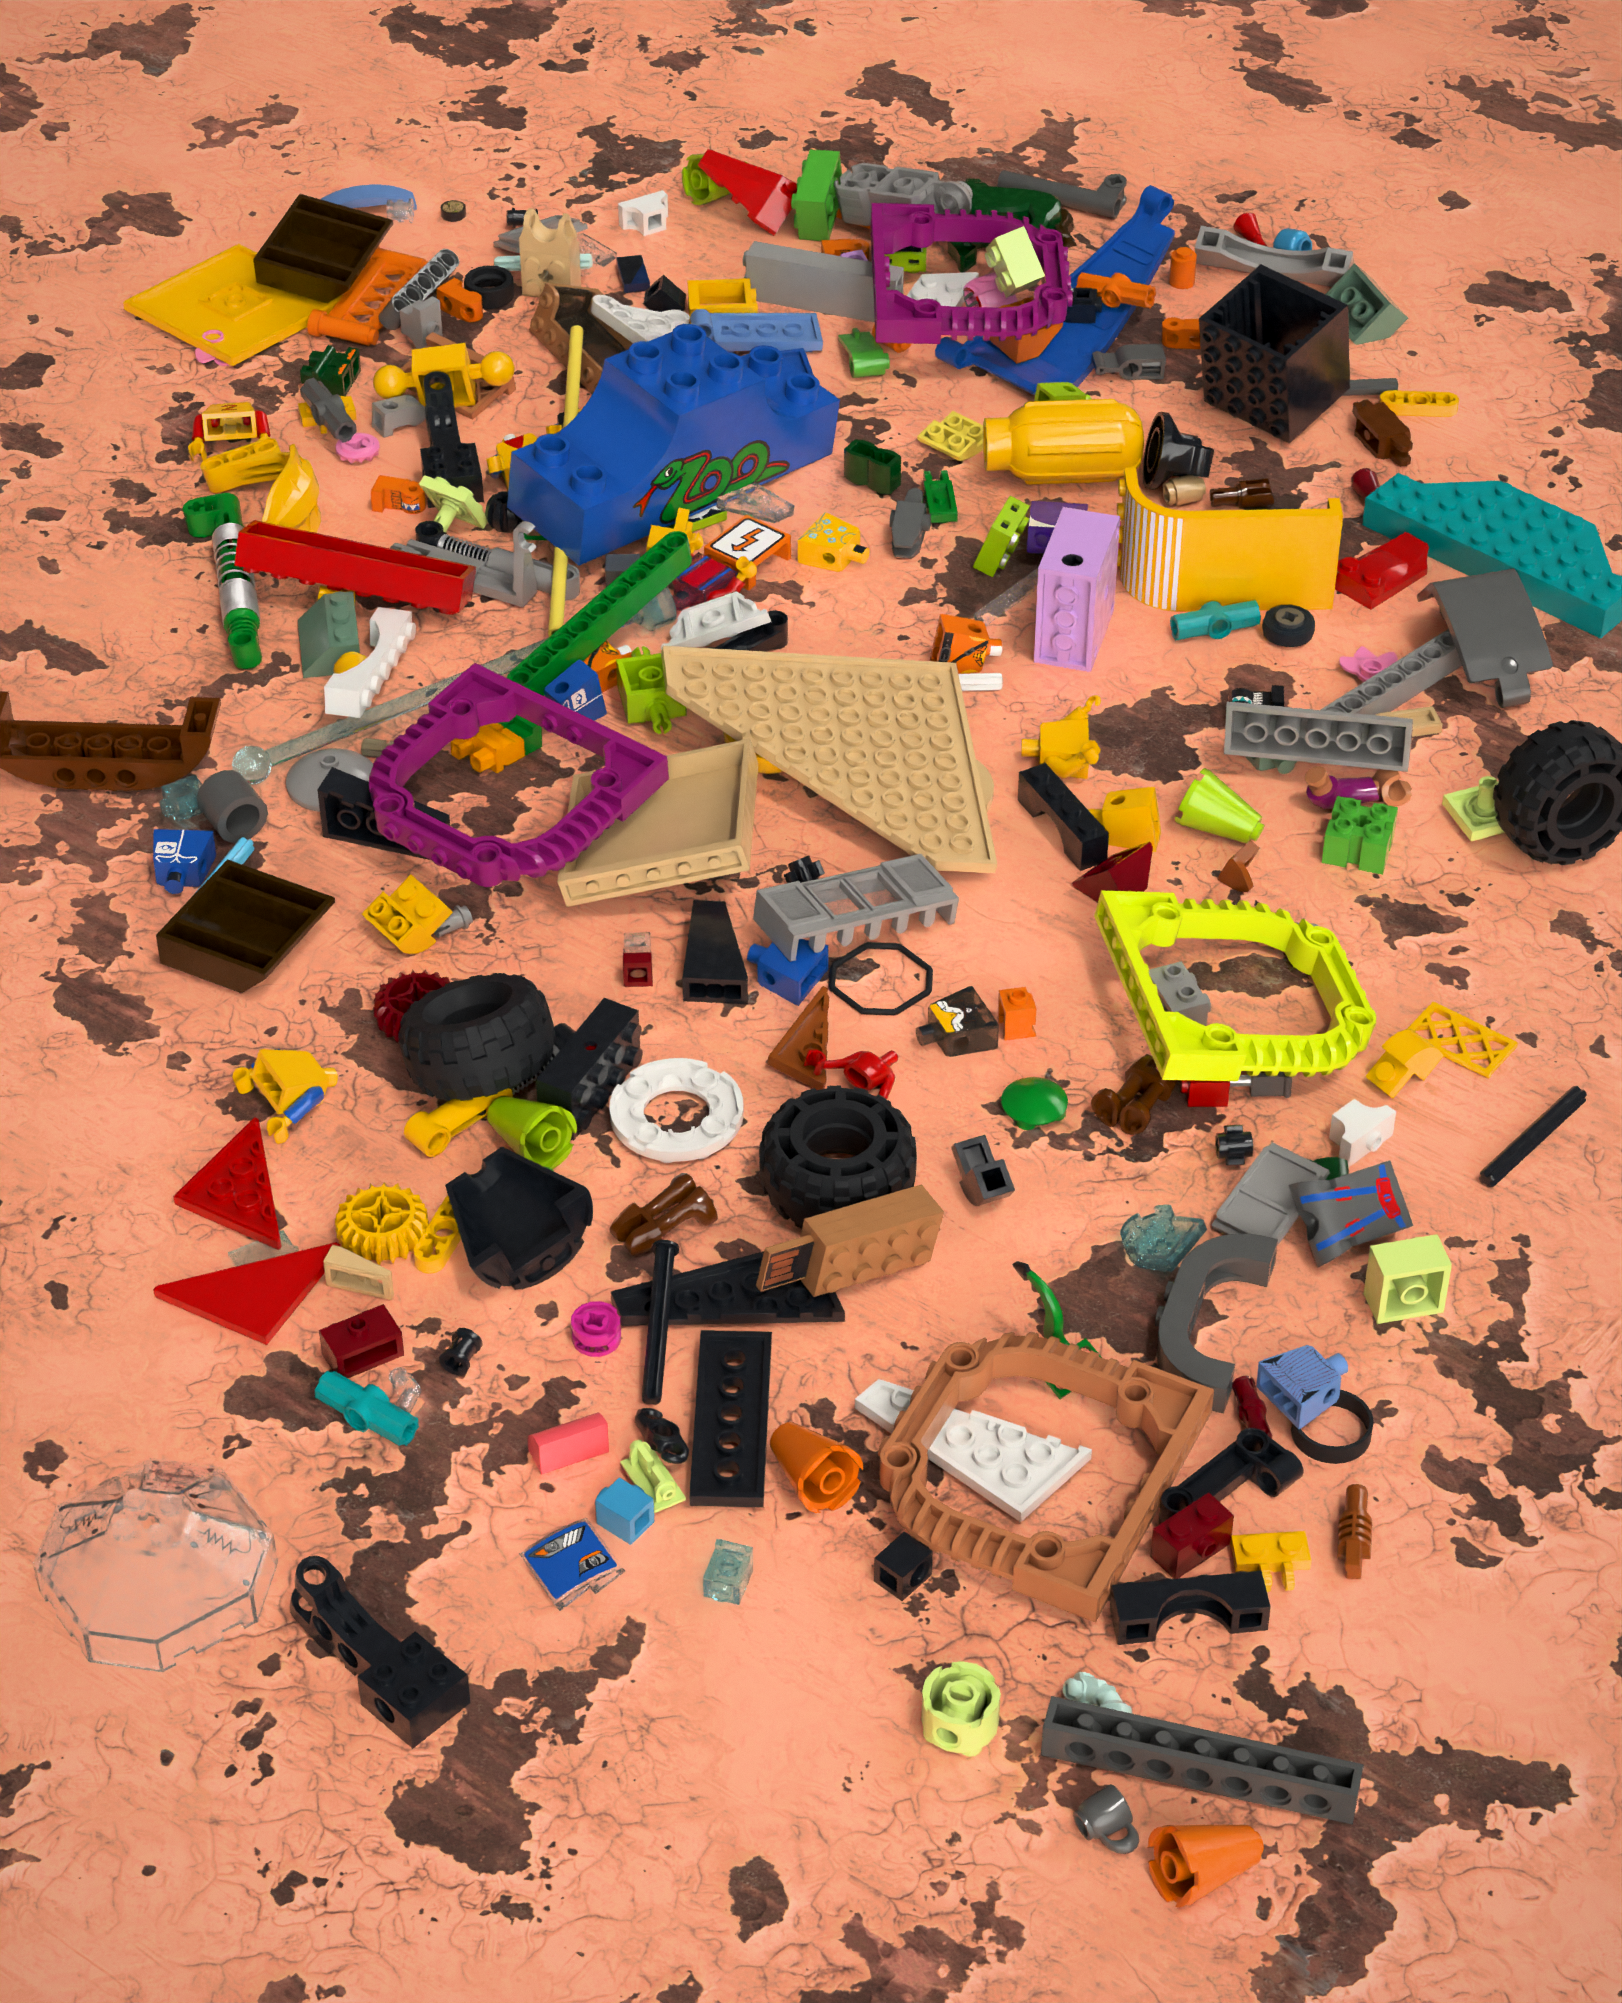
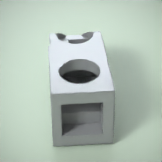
(396, 413)

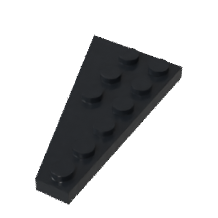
(728, 1296)

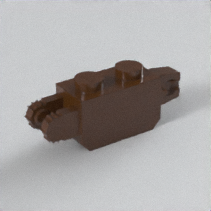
(1382, 432)

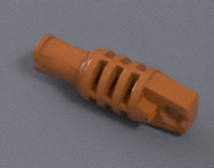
(1355, 1531)

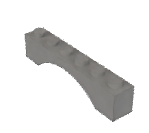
(1228, 251)

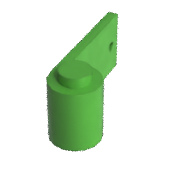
(865, 355)

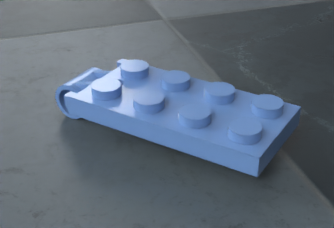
(751, 330)

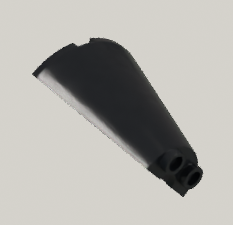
(518, 1219)

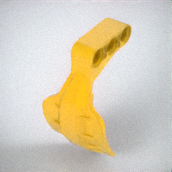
(292, 495)

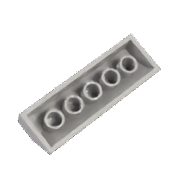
(1318, 736)

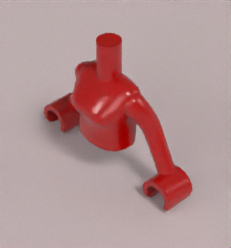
(860, 1069)

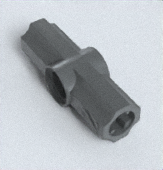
(328, 410)

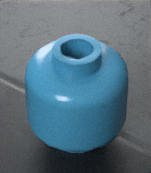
(1292, 240)

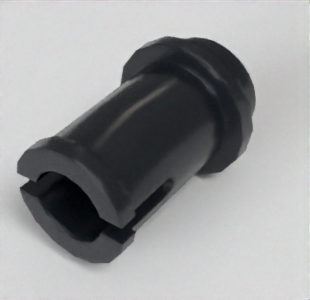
(515, 217)

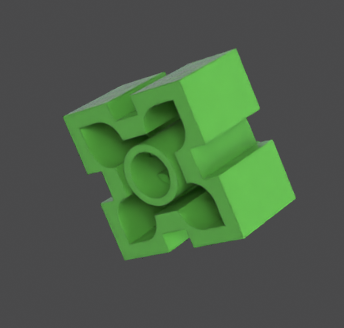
(1359, 835)

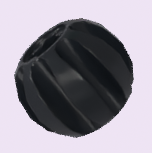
(499, 515)

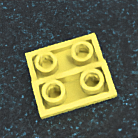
(954, 436)

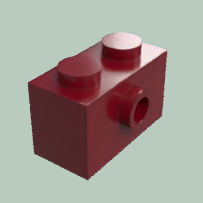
(361, 1342)
(1192, 1536)

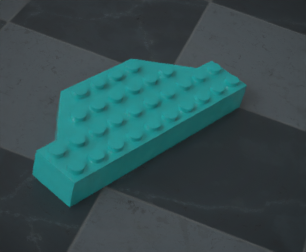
(1499, 528)

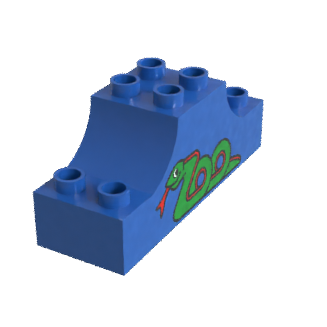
(667, 433)

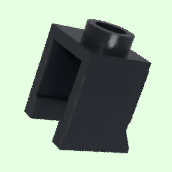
(1084, 306)

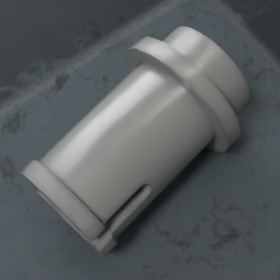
(458, 919)

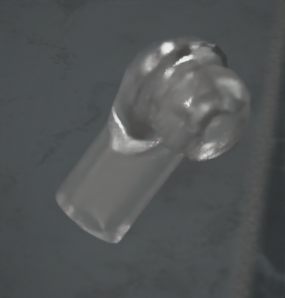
(405, 1387)

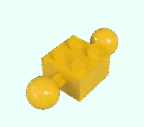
(495, 368)

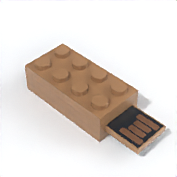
(856, 1243)

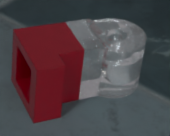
(637, 956)

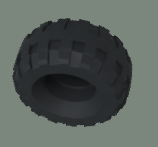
(1541, 777)
(477, 1036)
(834, 1122)

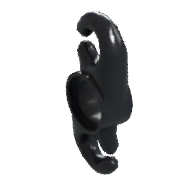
(662, 1435)

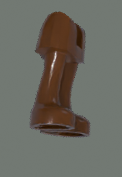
(1133, 1115)
(640, 1230)

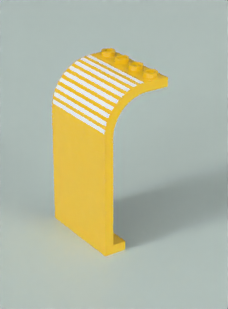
(1226, 555)

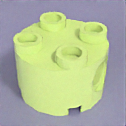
(960, 1708)

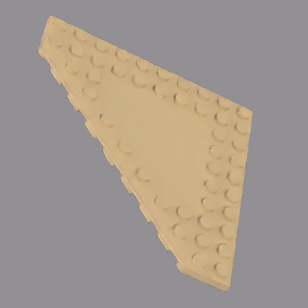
(860, 732)

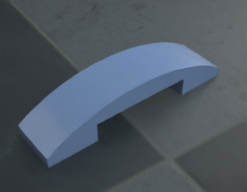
(369, 195)

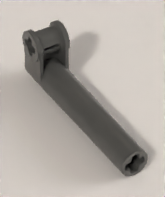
(1105, 201)

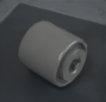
(232, 805)

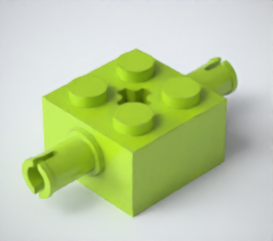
(643, 691)

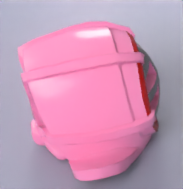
(984, 293)

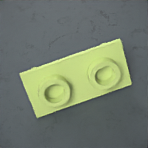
(652, 1476)

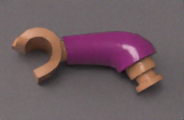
(1324, 788)

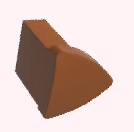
(1235, 872)

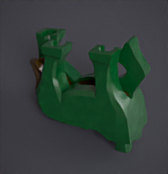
(1036, 205)

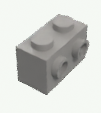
(1180, 992)

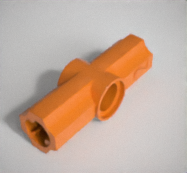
(1118, 290)

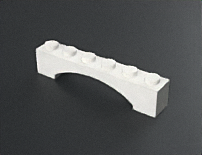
(354, 689)

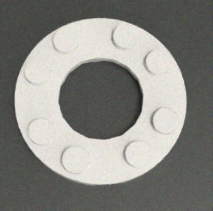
(668, 1075)

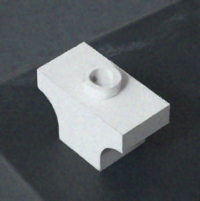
(644, 213)
(1361, 1129)

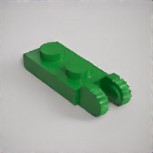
(940, 498)

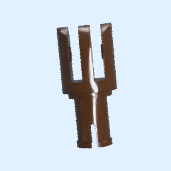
(1244, 494)

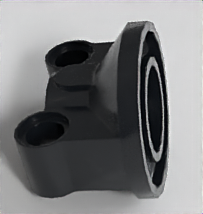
(1172, 453)

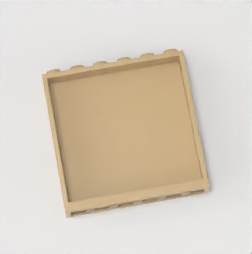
(680, 835)

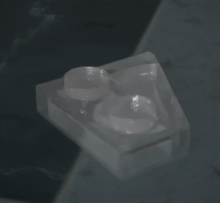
(757, 503)

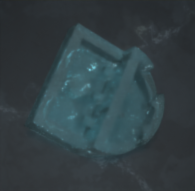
(1160, 1238)

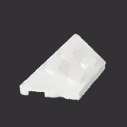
(942, 287)
(716, 620)

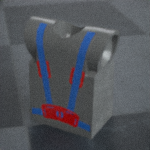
(1350, 1210)

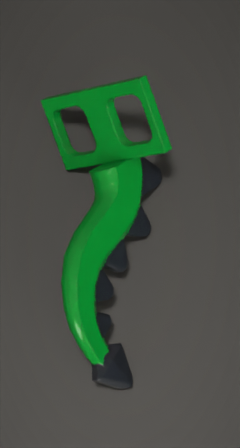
(1050, 1315)

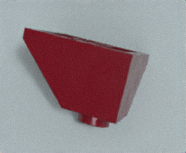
(1119, 872)

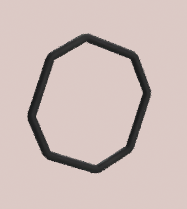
(878, 1011)

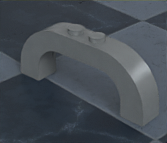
(1213, 1262)

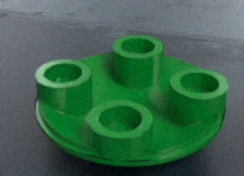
(1034, 1102)

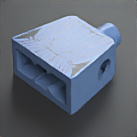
(1301, 1382)

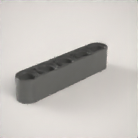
(419, 287)

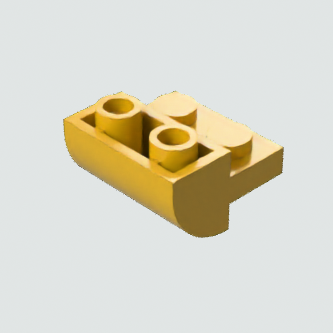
(408, 916)

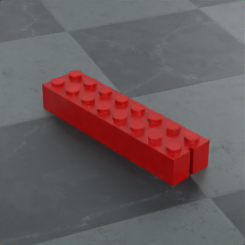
(355, 567)

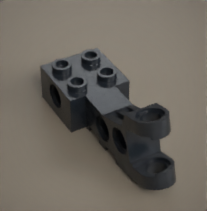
(447, 455)
(400, 1683)

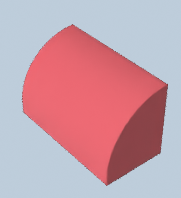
(569, 1443)

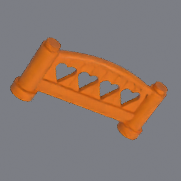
(340, 320)

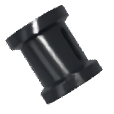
(460, 1351)

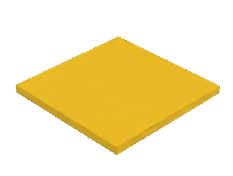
(225, 298)

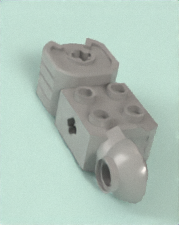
(900, 185)

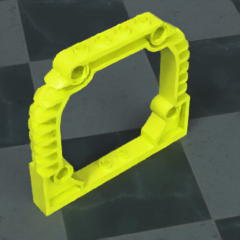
(1216, 1051)

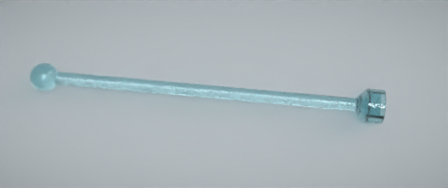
(256, 762)

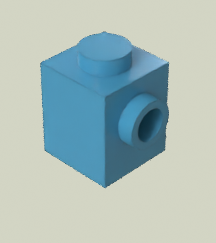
(624, 1510)

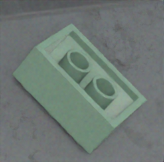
(1370, 309)
(327, 633)

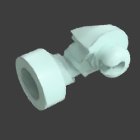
(1093, 1691)

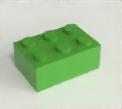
(816, 196)

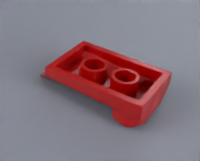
(1382, 570)

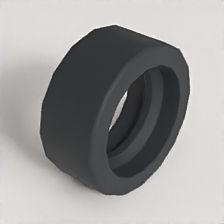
(491, 276)

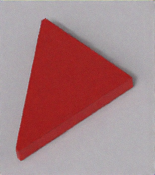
(236, 1189)
(252, 1296)

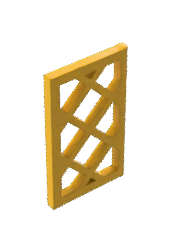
(1456, 1020)

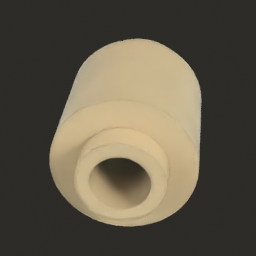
(1183, 490)

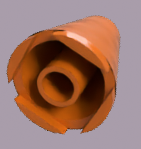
(816, 1466)
(1200, 1858)

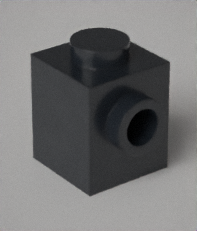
(664, 296)

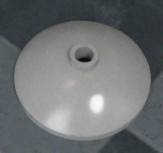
(310, 771)

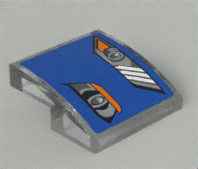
(571, 1562)

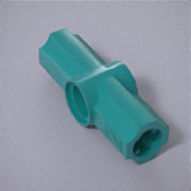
(1215, 620)
(366, 1408)

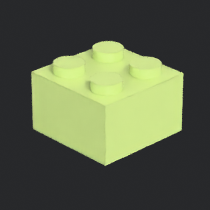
(1014, 262)
(1407, 1278)

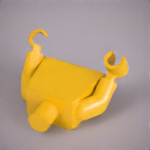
(1066, 743)

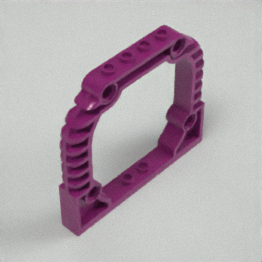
(925, 320)
(486, 698)

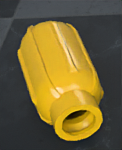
(1065, 441)

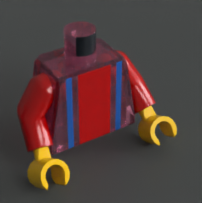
(708, 578)

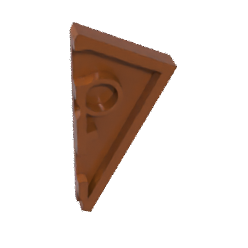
(806, 1034)

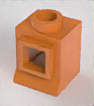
(1017, 1012)

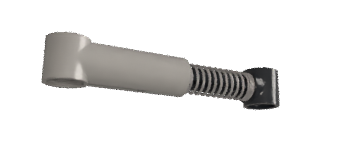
(497, 558)

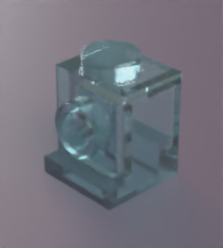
(180, 798)
(728, 1572)

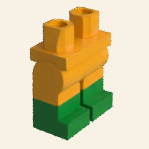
(499, 744)

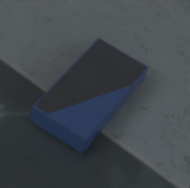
(632, 273)

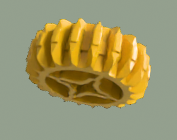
(381, 1222)

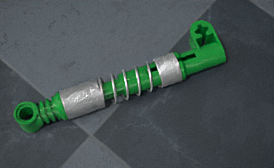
(236, 592)

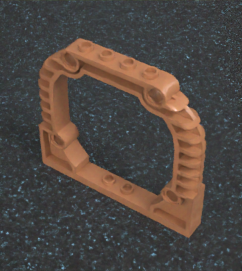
(1044, 1567)

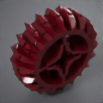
(399, 994)

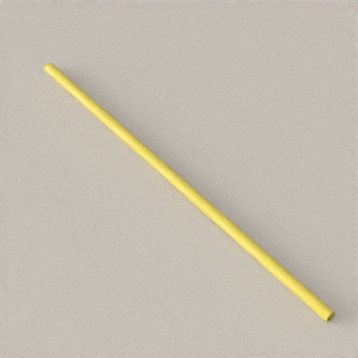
(560, 560)

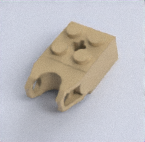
(548, 254)

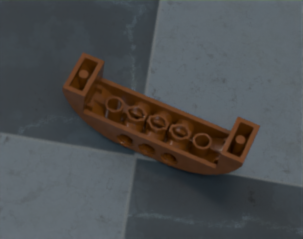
(105, 753)

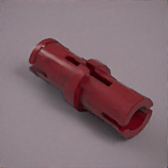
(1250, 1407)

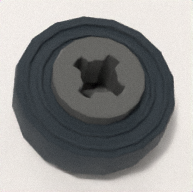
(1288, 625)

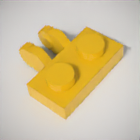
(1272, 1553)

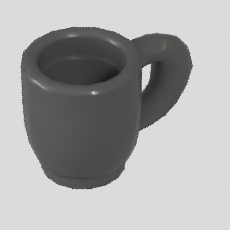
(1104, 1815)

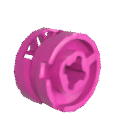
(596, 1326)

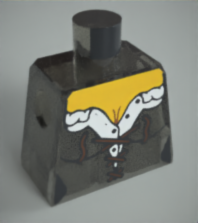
(960, 1024)

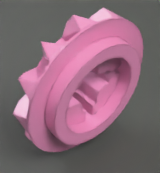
(352, 449)

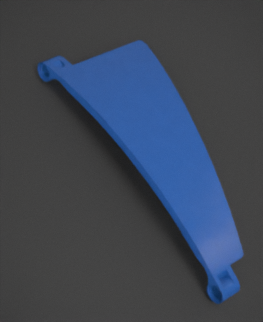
(1133, 251)

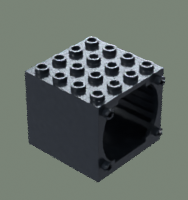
(1275, 353)

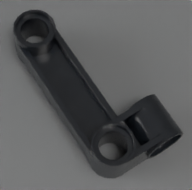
(761, 638)
(1249, 1457)

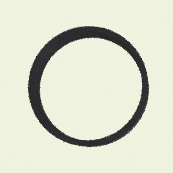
(1338, 1454)

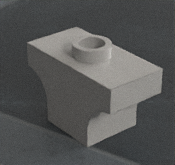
(420, 320)

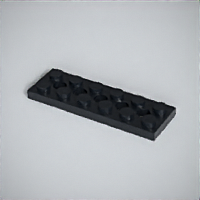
(749, 1431)

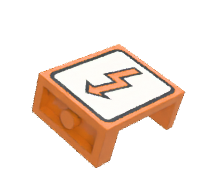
(749, 539)

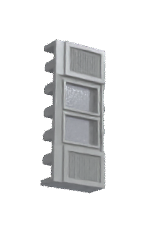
(852, 900)

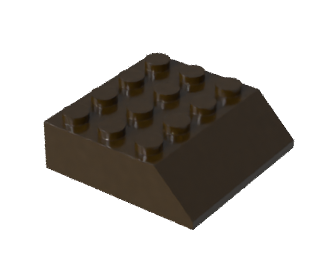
(319, 248)
(239, 926)

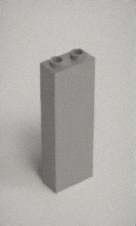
(814, 280)

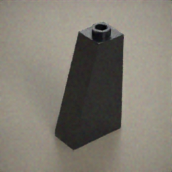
(713, 958)

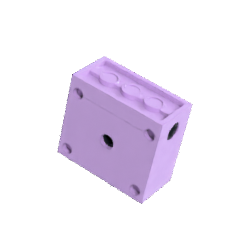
(1076, 589)

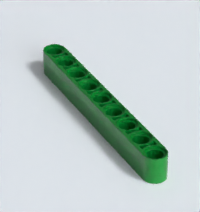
(605, 612)

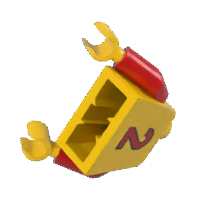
(225, 423)

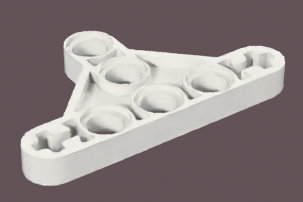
(634, 322)

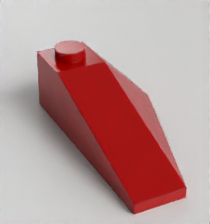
(757, 189)

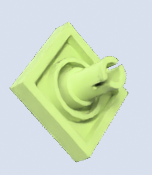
(453, 503)
(1475, 809)

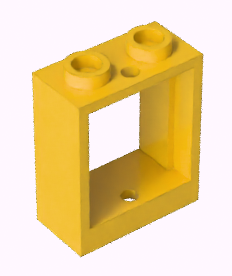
(722, 292)

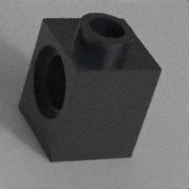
(903, 1566)

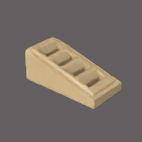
(357, 1274)

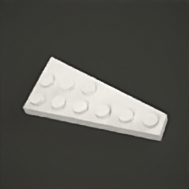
(986, 1452)

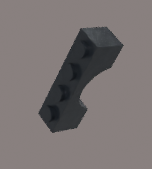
(1081, 833)
(1232, 1599)

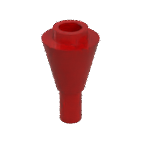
(1248, 227)

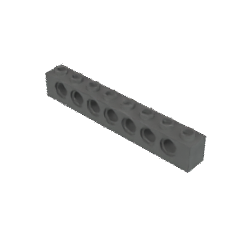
(1202, 1760)

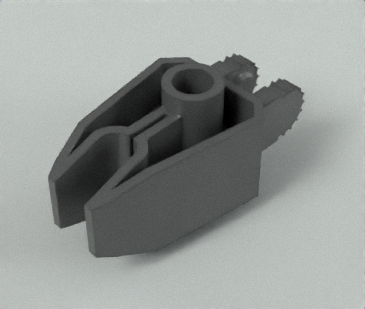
(909, 524)

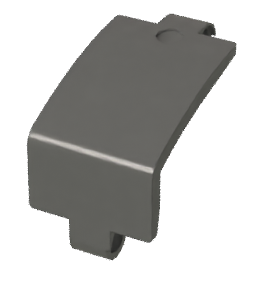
(1493, 631)

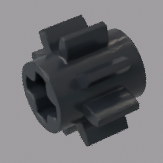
(804, 870)
(1234, 1145)

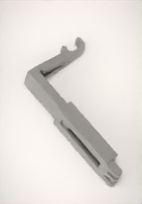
(513, 589)

